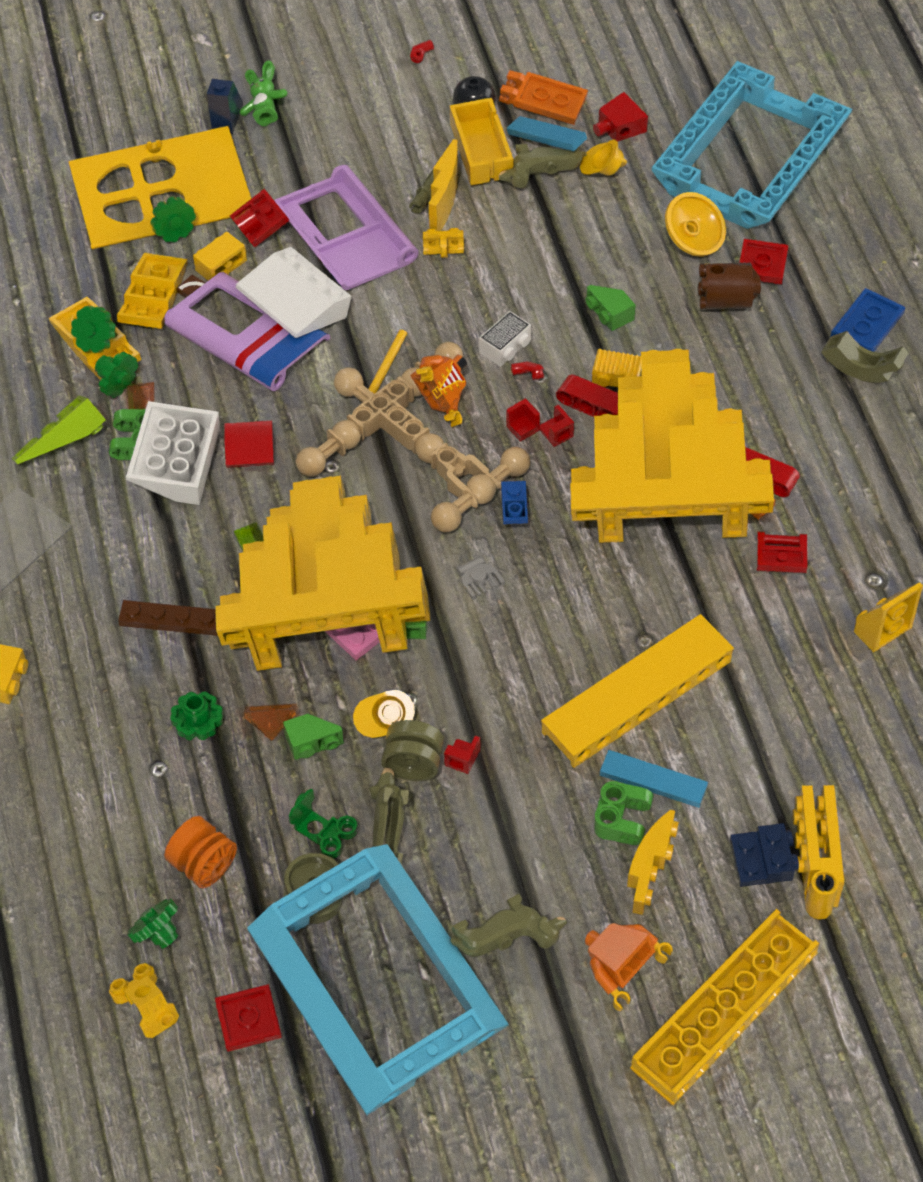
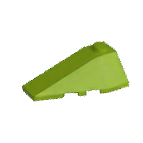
(74, 422)

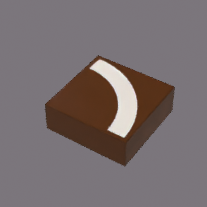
(190, 285)

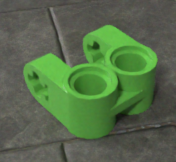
(127, 421)
(628, 797)

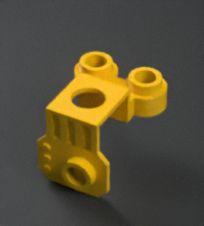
(148, 998)

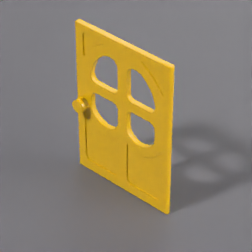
(205, 175)

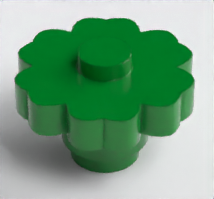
(173, 219)
(93, 329)
(116, 373)
(196, 716)
(156, 925)

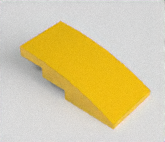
(444, 187)
(152, 290)
(62, 323)

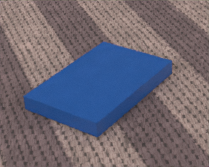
(870, 319)

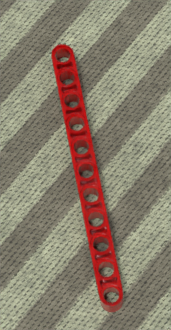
(598, 400)

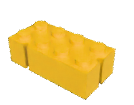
(480, 140)

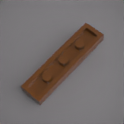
(168, 617)

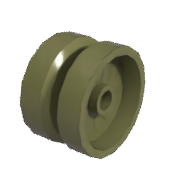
(413, 750)
(304, 870)

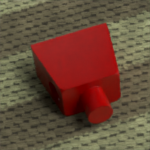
(621, 119)

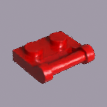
(781, 557)

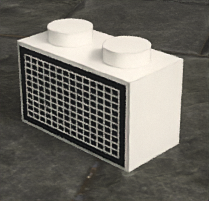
(505, 338)

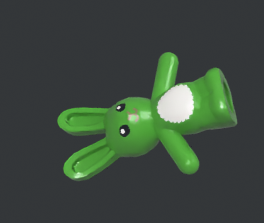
(263, 94)

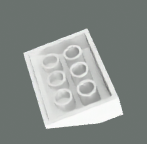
(295, 293)
(174, 451)

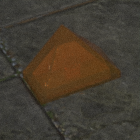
(140, 394)
(270, 718)

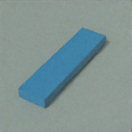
(546, 133)
(654, 778)

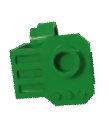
(332, 830)

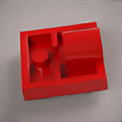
(259, 218)

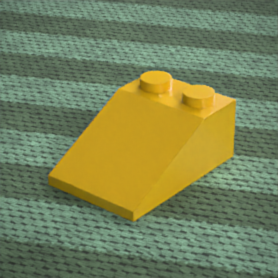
(888, 618)

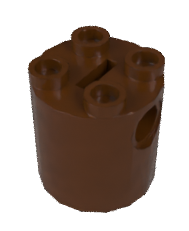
(728, 285)

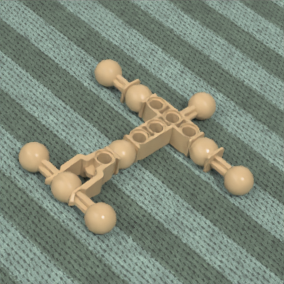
(388, 411)

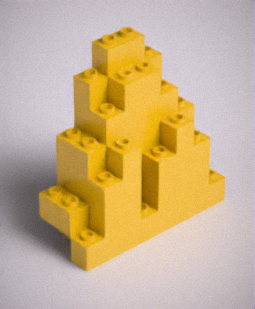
(670, 454)
(320, 573)

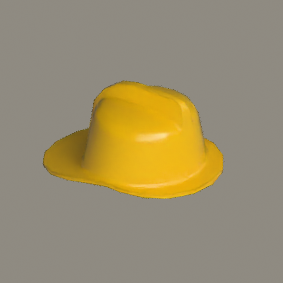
(603, 159)
(378, 712)

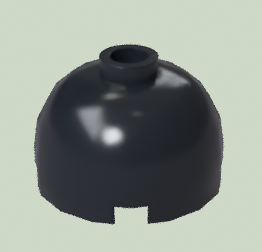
(473, 89)

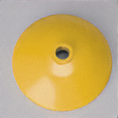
(702, 219)

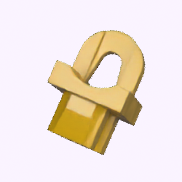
(450, 242)

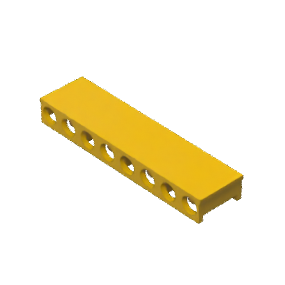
(637, 687)
(723, 1007)

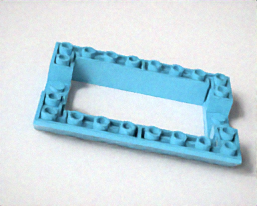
(757, 88)
(368, 1083)

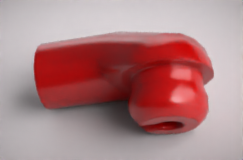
(418, 51)
(528, 367)

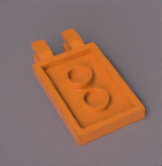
(543, 96)

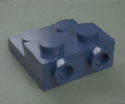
(764, 855)

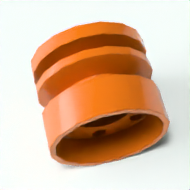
(200, 851)

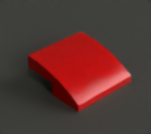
(249, 444)

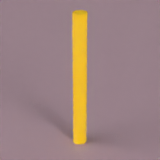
(388, 360)

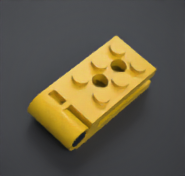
(821, 876)

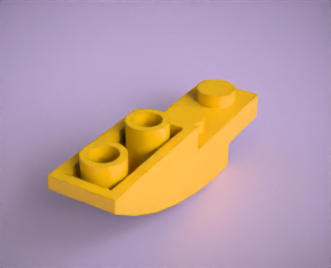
(650, 857)

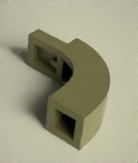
(861, 363)

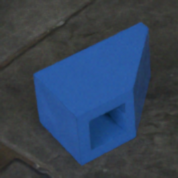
(514, 502)

